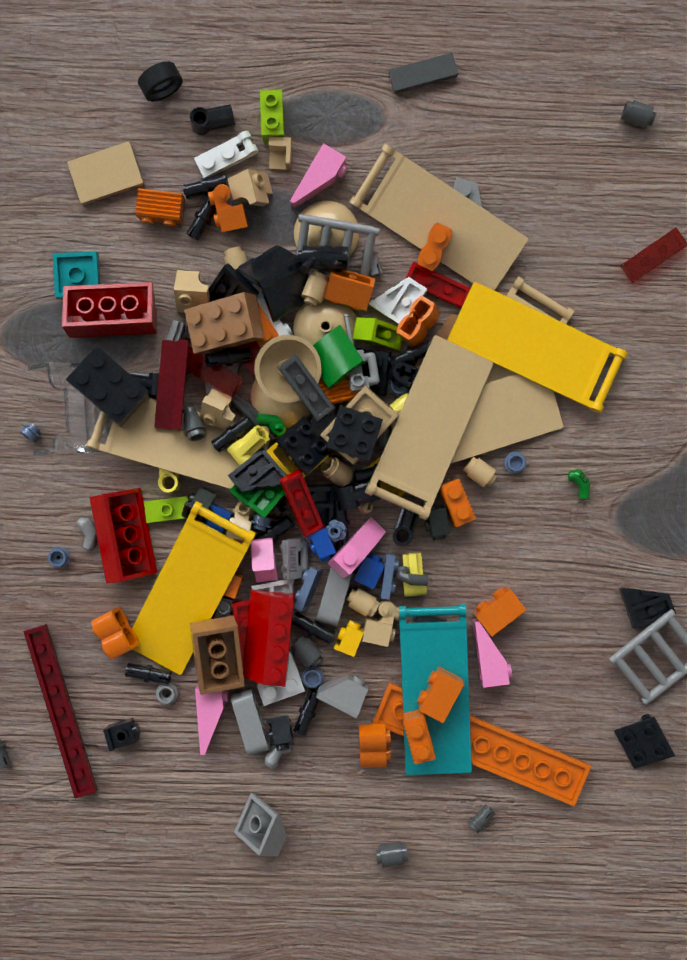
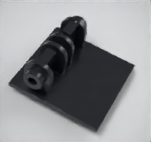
(354, 433)
(304, 445)
(644, 742)

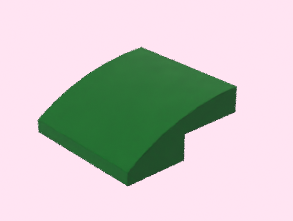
(337, 356)
(259, 501)

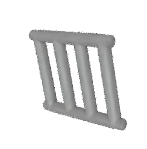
(349, 229)
(634, 645)

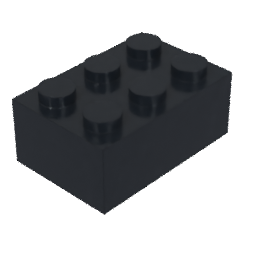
(108, 386)

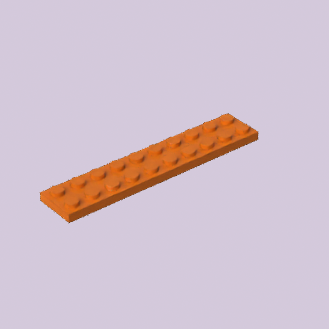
(504, 753)

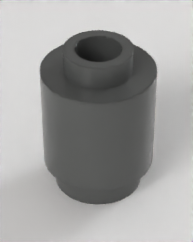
(638, 114)
(307, 652)
(392, 854)

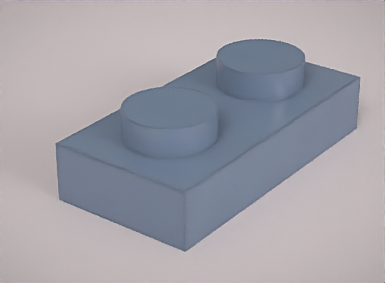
(388, 585)
(304, 596)

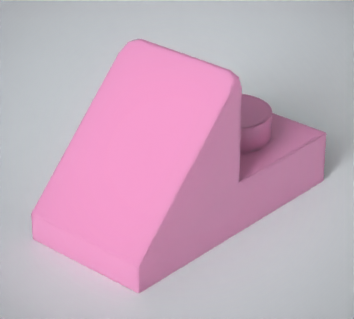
(264, 560)

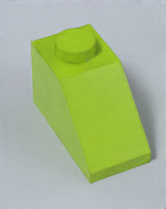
(377, 333)

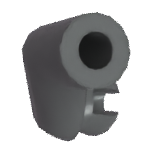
(411, 579)

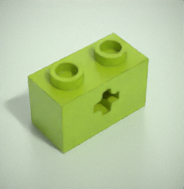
(271, 114)

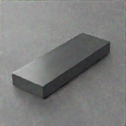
(423, 73)
(306, 387)

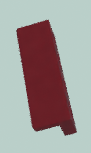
(171, 384)

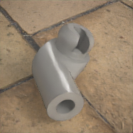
(88, 528)
(273, 756)

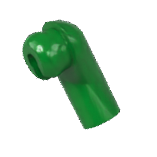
(273, 422)
(582, 481)

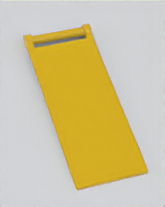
(535, 346)
(189, 588)

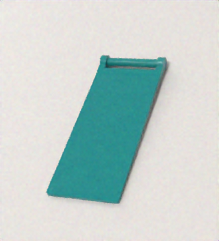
(422, 651)

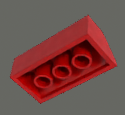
(109, 310)
(123, 535)
(269, 637)

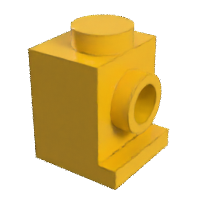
(349, 638)

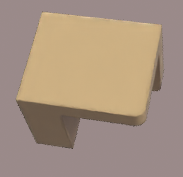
(280, 153)

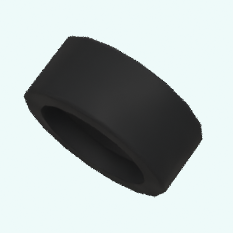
(160, 81)

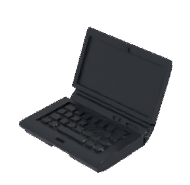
(279, 277)

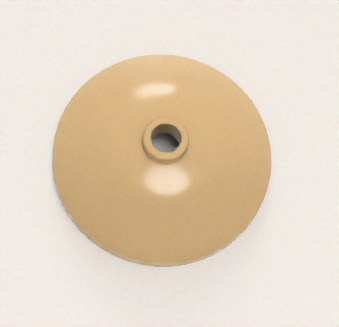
(329, 210)
(310, 318)
(274, 354)
(288, 412)

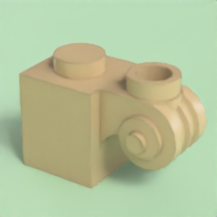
(241, 518)
(380, 630)

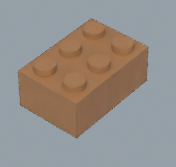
(224, 323)
(217, 654)

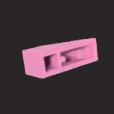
(321, 174)
(357, 548)
(491, 663)
(208, 714)

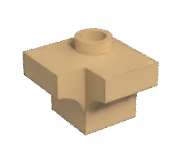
(251, 187)
(189, 290)
(216, 410)

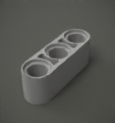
(333, 598)
(250, 722)

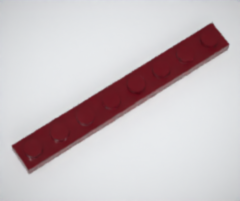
(60, 711)

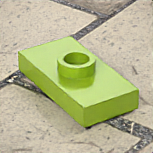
(164, 509)

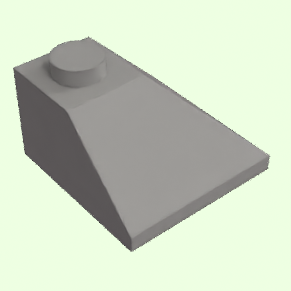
(344, 693)
(261, 827)

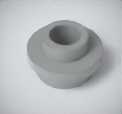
(166, 699)

